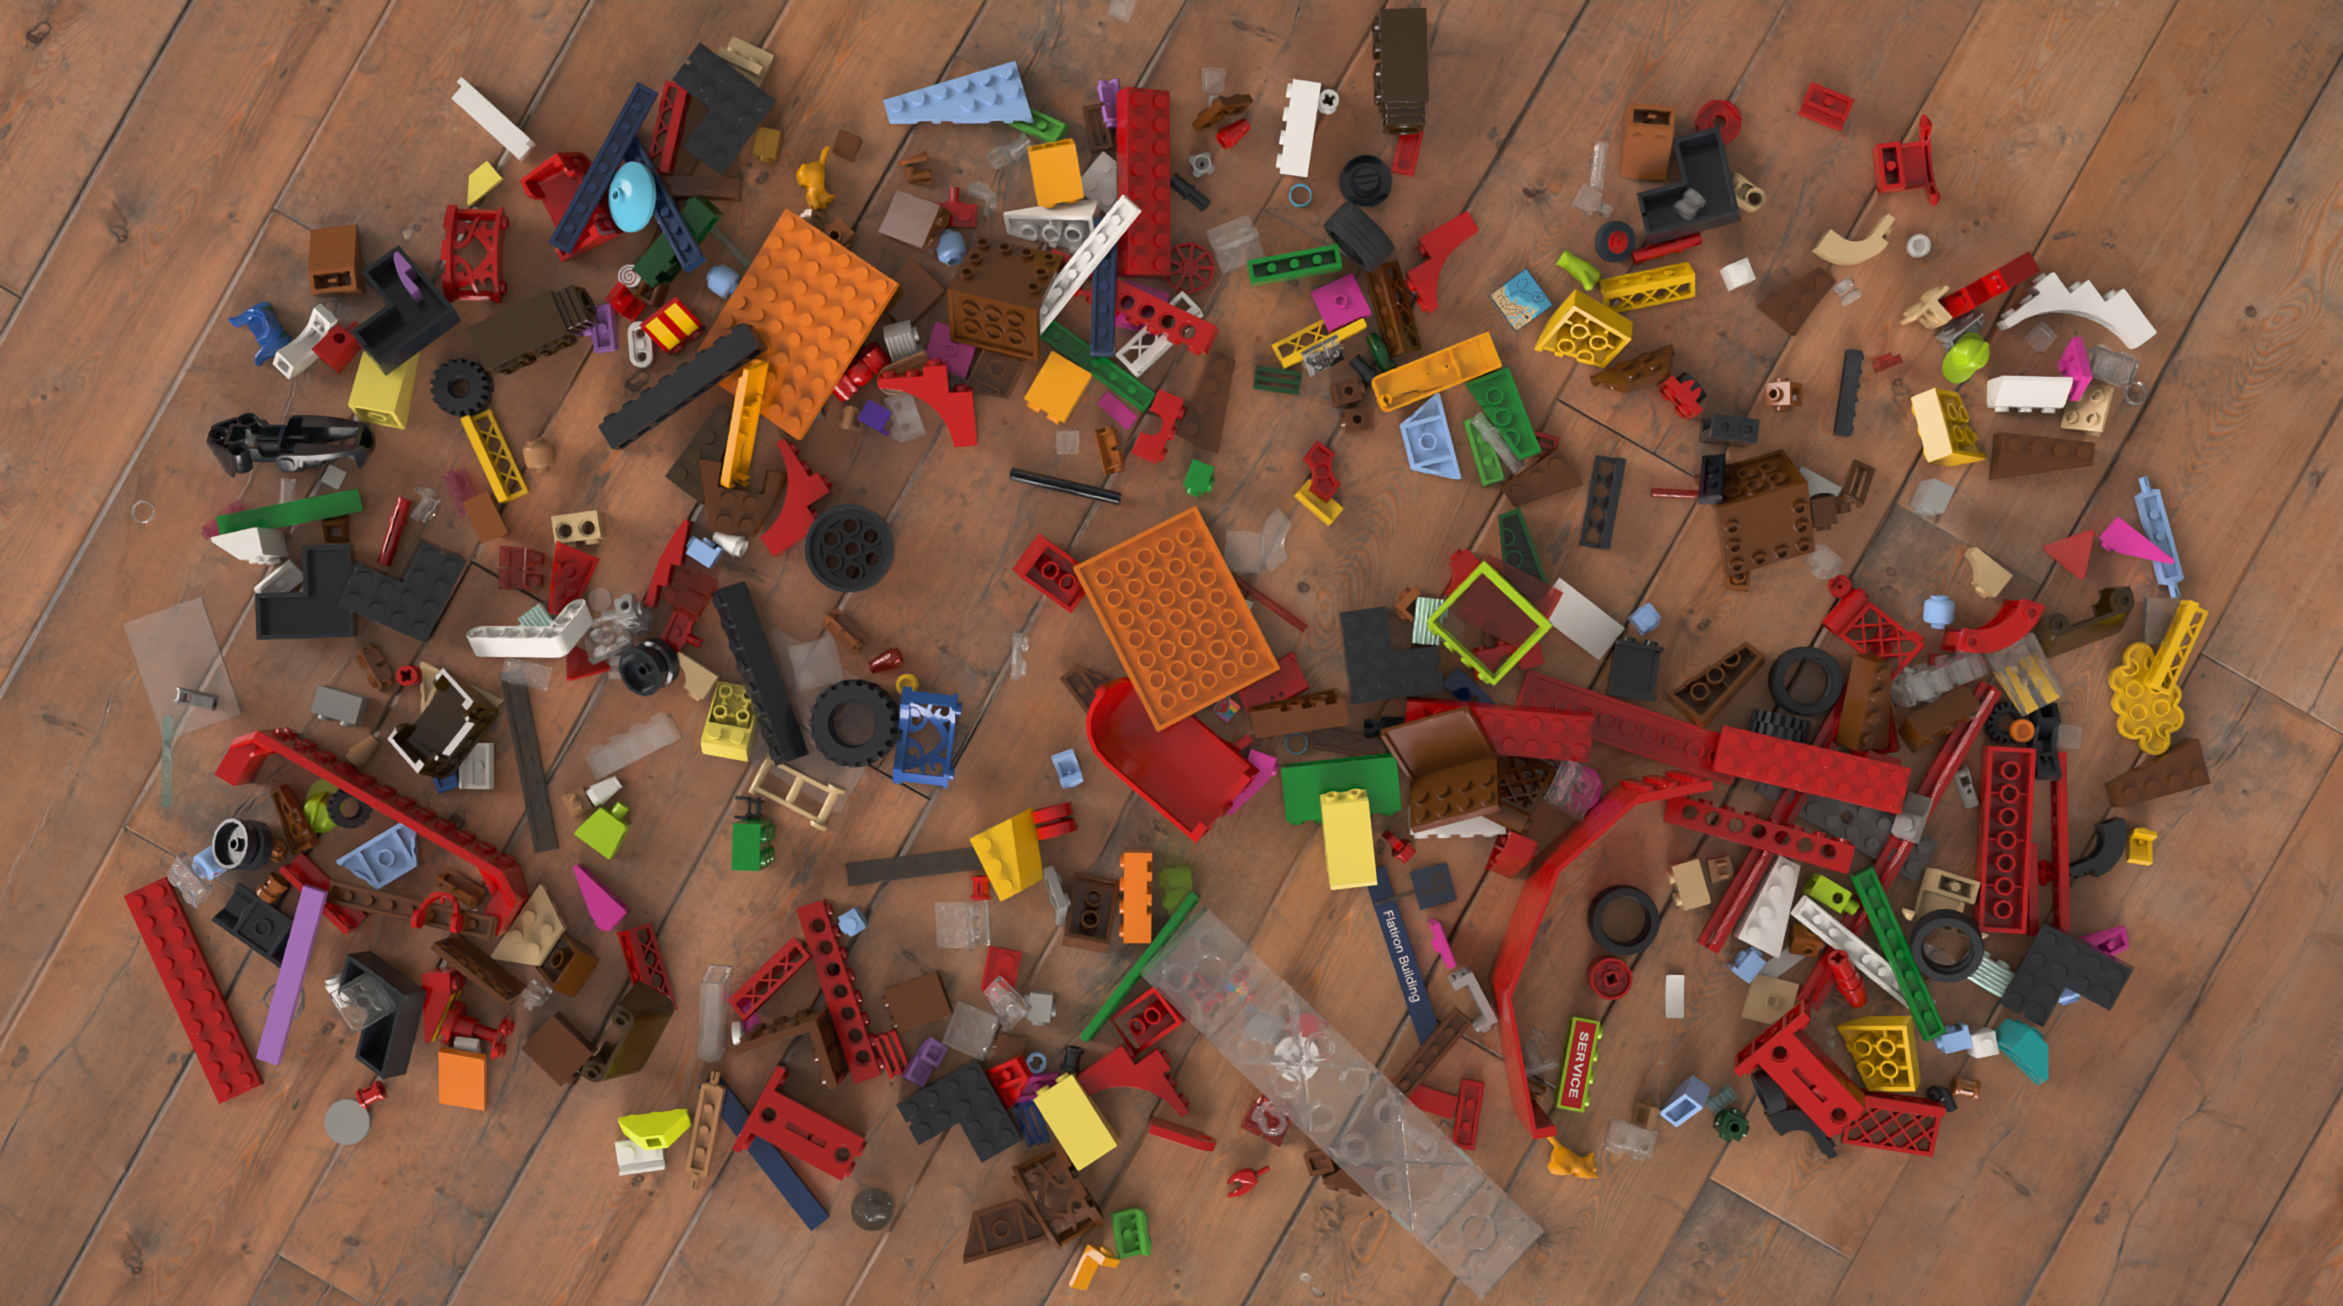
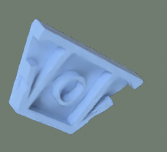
(1429, 441)
(384, 856)

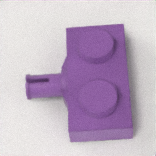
(605, 334)

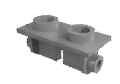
(1967, 322)

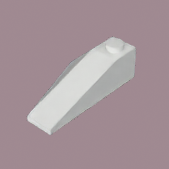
(1059, 226)

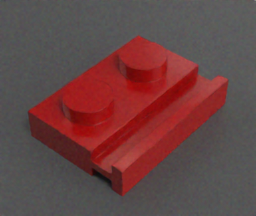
(1825, 106)
(1001, 962)

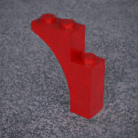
(1436, 248)
(1990, 285)

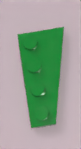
(1503, 406)

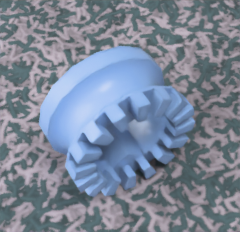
(1042, 1065)

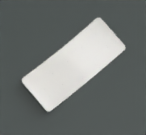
(1674, 996)

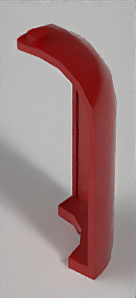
(1179, 770)

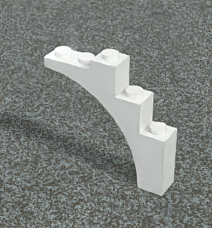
(2112, 310)

